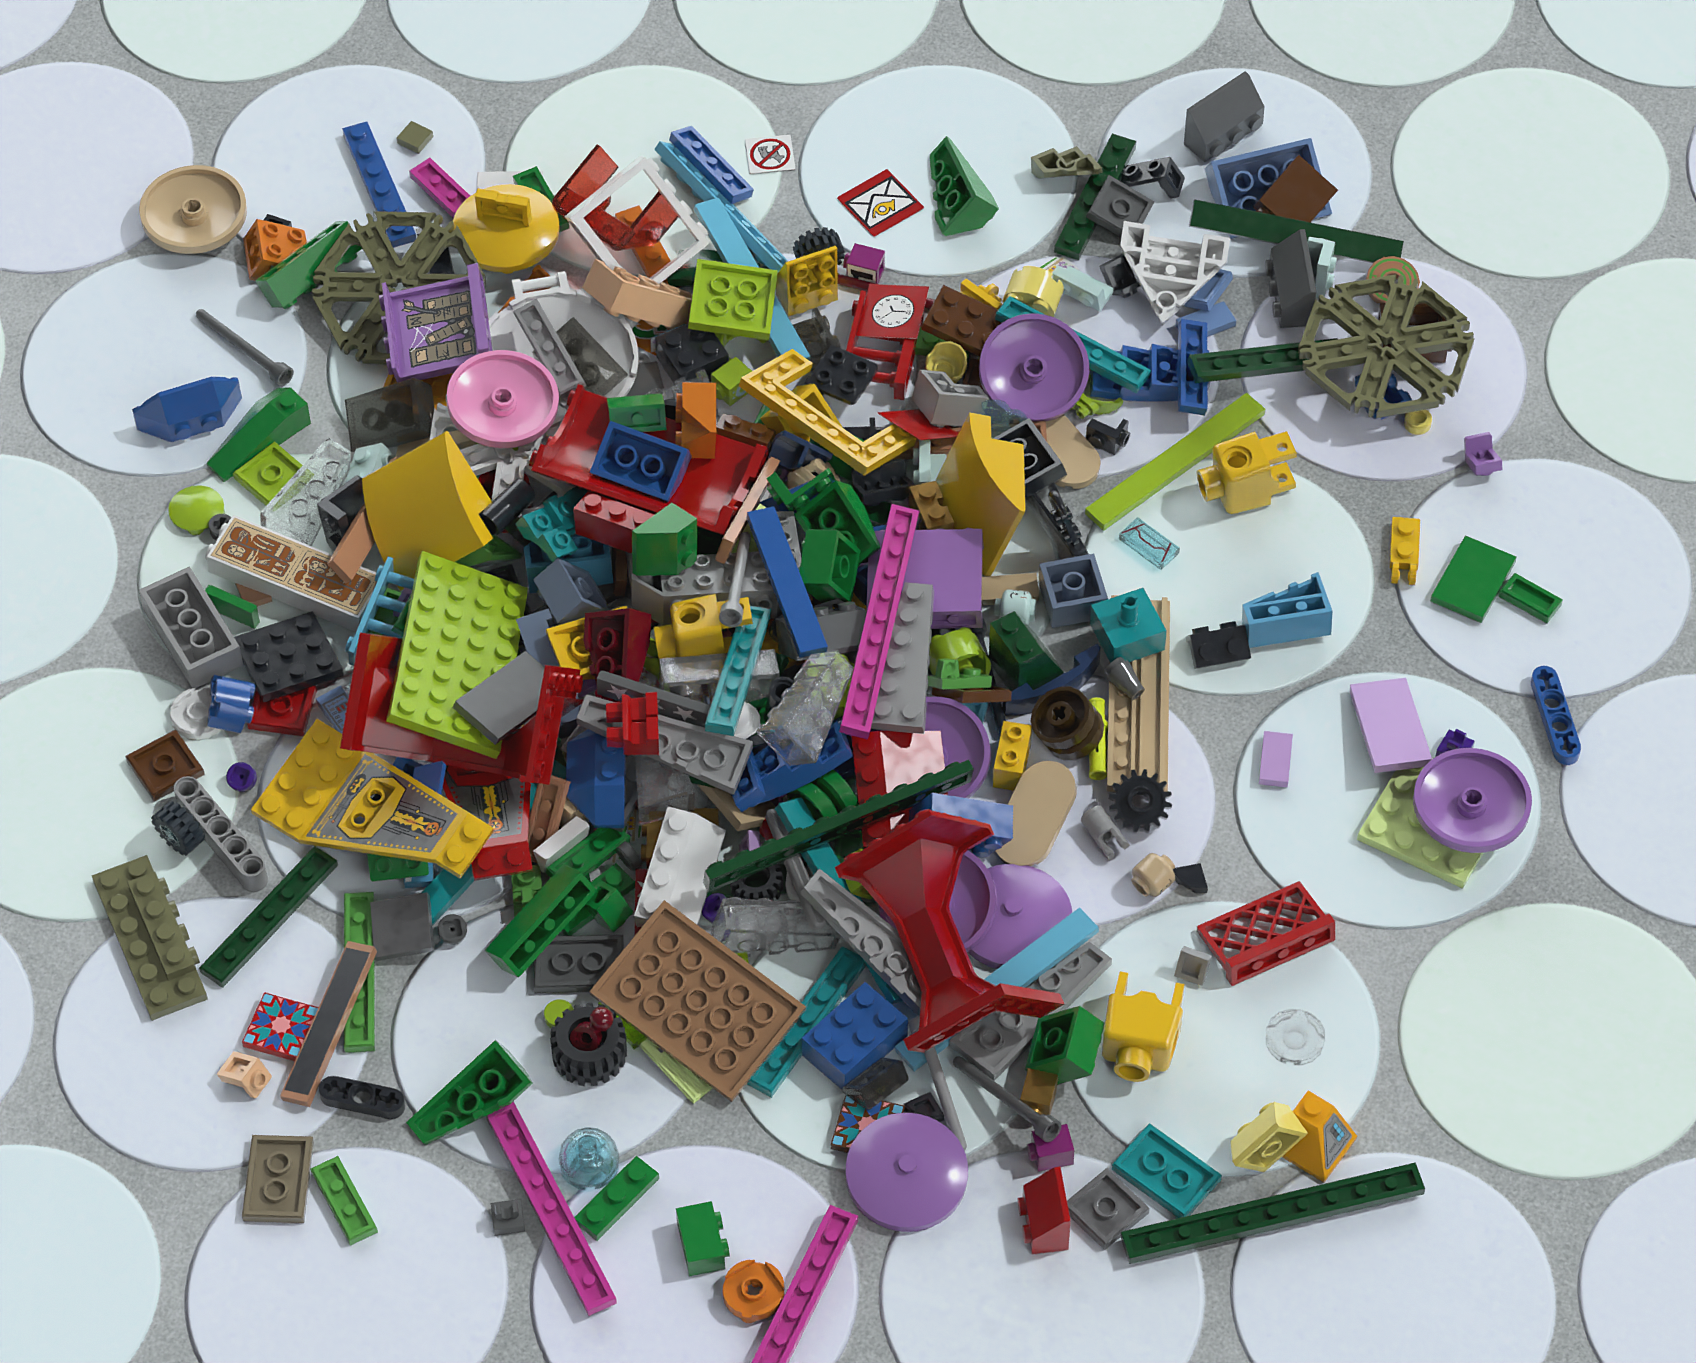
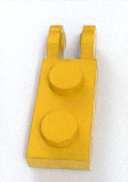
(1404, 548)

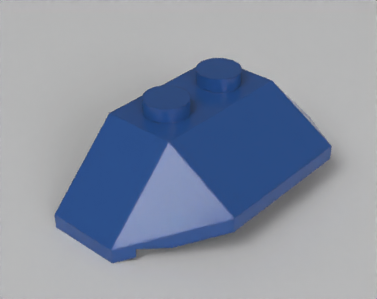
(189, 408)
(597, 779)

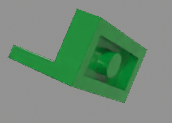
(638, 412)

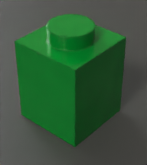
(608, 907)

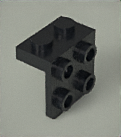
(842, 375)
(340, 509)

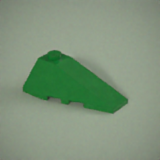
(960, 194)
(268, 421)
(478, 1090)

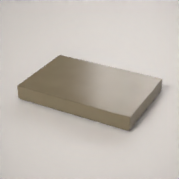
(278, 1179)

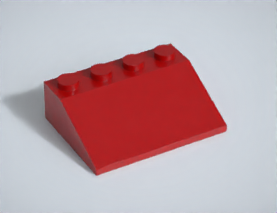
(891, 760)

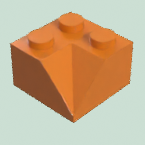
(698, 419)

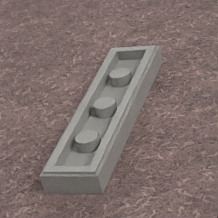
(548, 347)

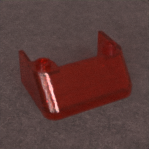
(587, 179)

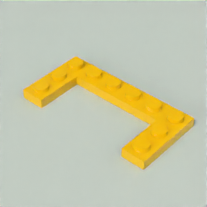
(768, 387)

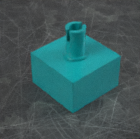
(1128, 626)

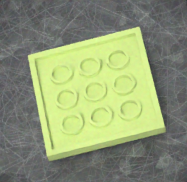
(1397, 832)

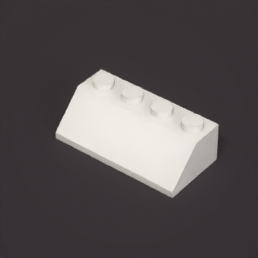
(678, 865)

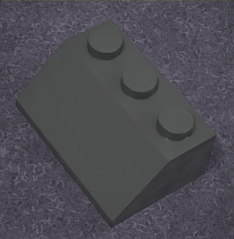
(1223, 117)
(1291, 281)
(840, 628)

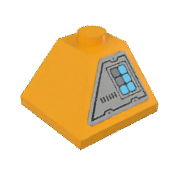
(1327, 1137)

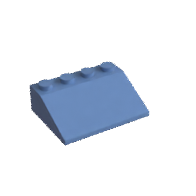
(1246, 177)

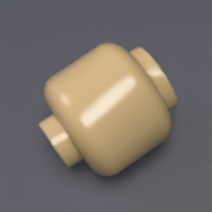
(1153, 874)

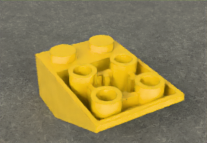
(808, 281)

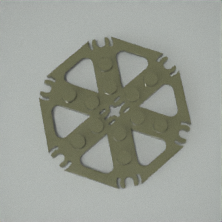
(388, 268)
(1393, 328)

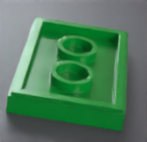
(1473, 579)

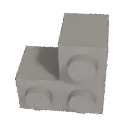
(944, 401)

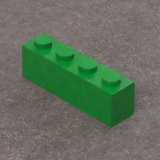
(296, 272)
(541, 920)

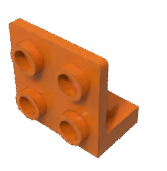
(270, 244)

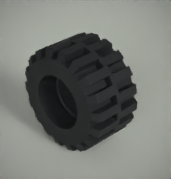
(587, 1065)

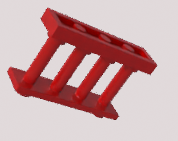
(902, 358)

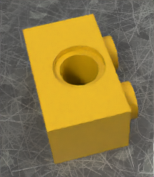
(1012, 755)

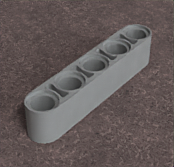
(226, 844)

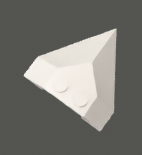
(1171, 268)

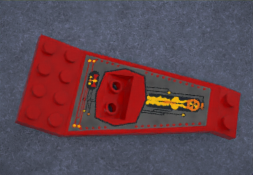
(503, 805)

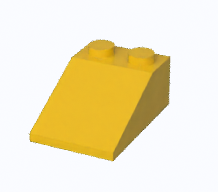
(569, 646)

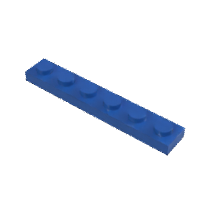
(377, 179)

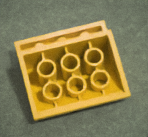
(984, 486)
(426, 504)

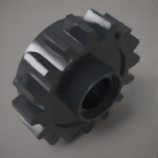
(1136, 816)

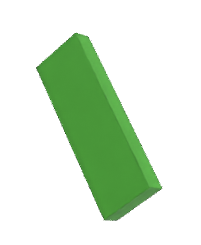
(344, 1200)

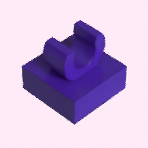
(1454, 740)

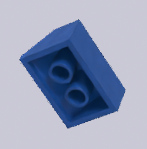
(640, 461)

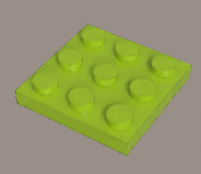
(733, 299)

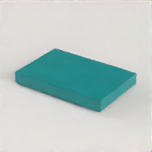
(1166, 1172)

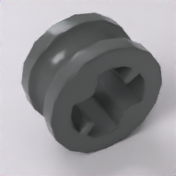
(215, 524)

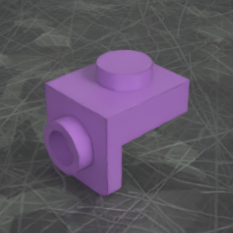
(1480, 454)

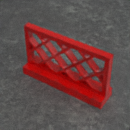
(1278, 947)

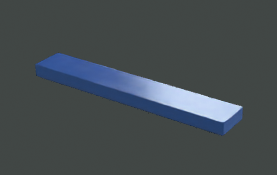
(786, 582)

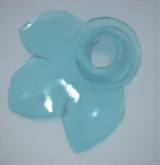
(1001, 415)

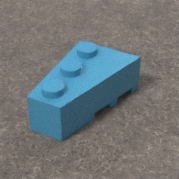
(1289, 615)

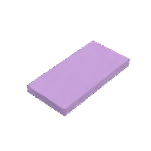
(1390, 725)

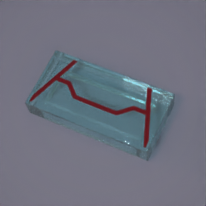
(1149, 543)

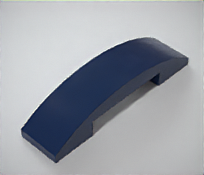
(1024, 698)

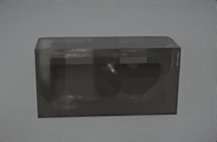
(876, 1082)

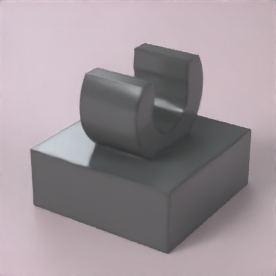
(507, 1217)

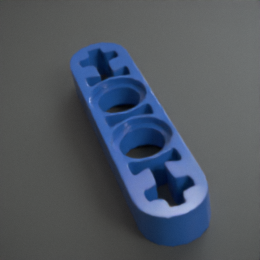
(1553, 715)

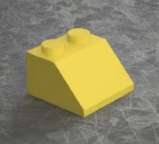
(1266, 1137)

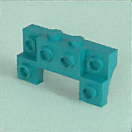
(553, 524)

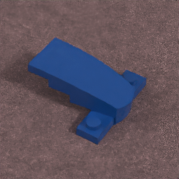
(1169, 374)
(769, 776)

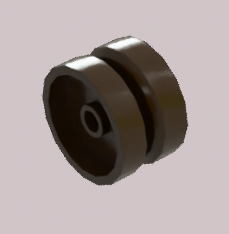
(1067, 723)

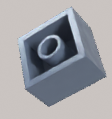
(1070, 589)
(569, 592)

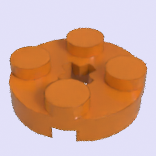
(757, 1274)

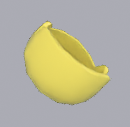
(949, 359)

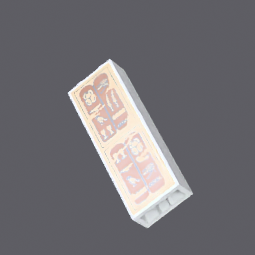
(289, 572)

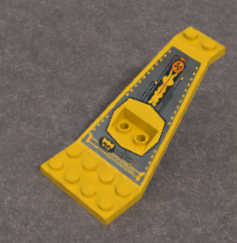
(328, 787)

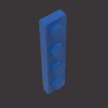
(711, 164)

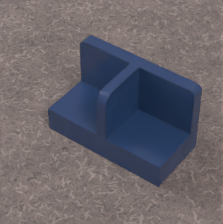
(795, 452)

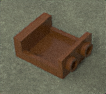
(1297, 193)

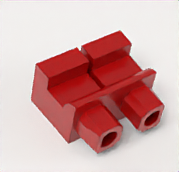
(639, 727)

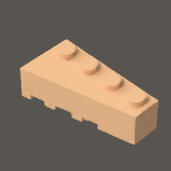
(638, 296)

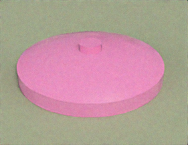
(502, 399)

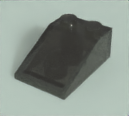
(592, 361)
(391, 415)

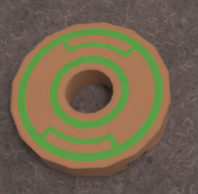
(1391, 266)

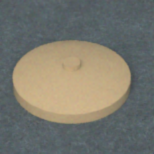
(193, 209)

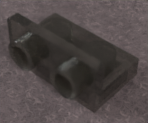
(816, 336)

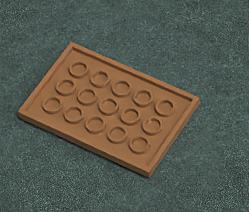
(697, 1000)

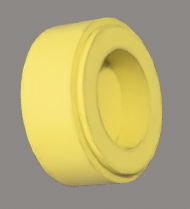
(1418, 422)

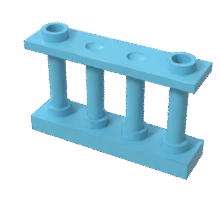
(384, 576)

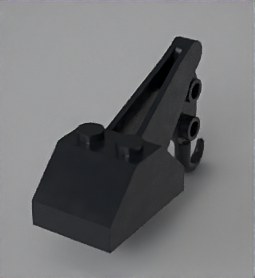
(1041, 472)

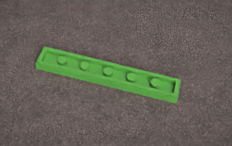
(360, 1026)

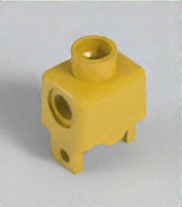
(1243, 471)
(696, 628)
(1141, 1031)

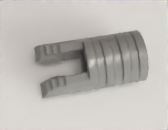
(1103, 830)

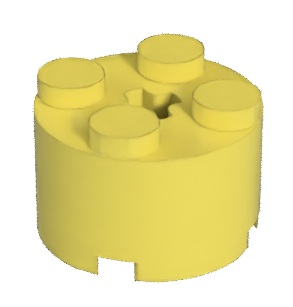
(1036, 289)

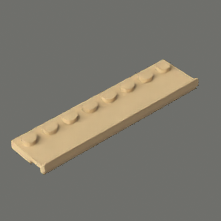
(1141, 726)

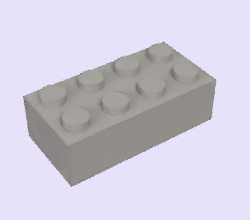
(191, 627)

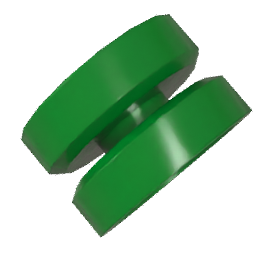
(825, 795)

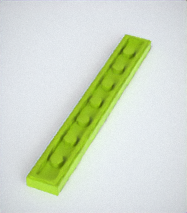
(1174, 461)

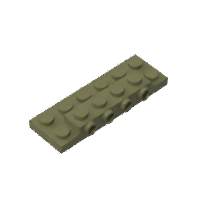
(151, 937)

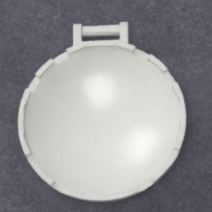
(560, 306)

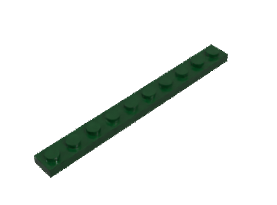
(828, 829)
(1272, 1213)

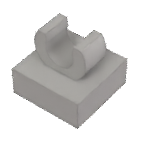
(1192, 965)

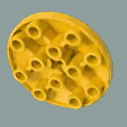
(508, 227)

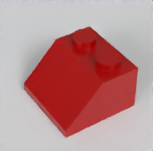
(1045, 1213)

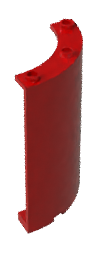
(709, 490)

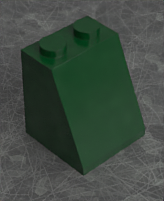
(1020, 654)

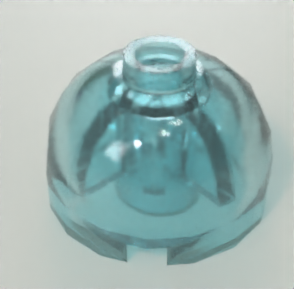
(588, 1158)

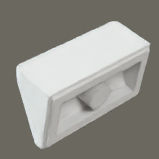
(561, 842)

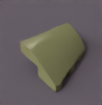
(1067, 163)

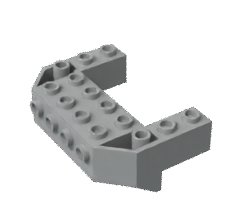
(708, 577)

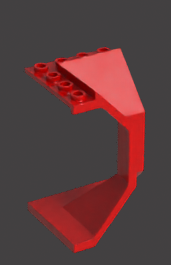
(522, 755)
(913, 882)

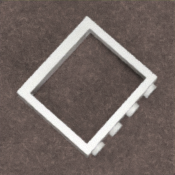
(666, 189)

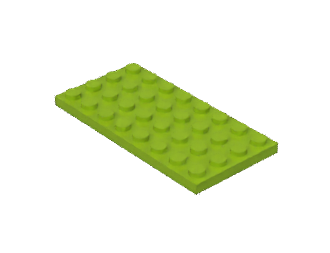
(453, 639)

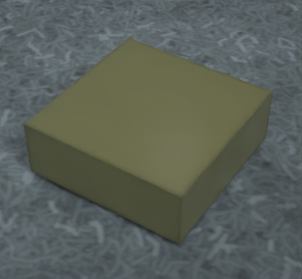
(414, 137)

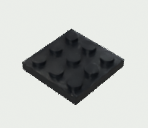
(288, 656)

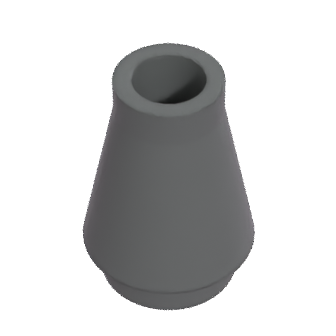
(1123, 677)

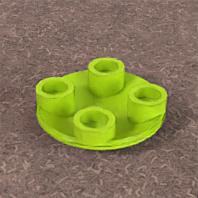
(195, 507)

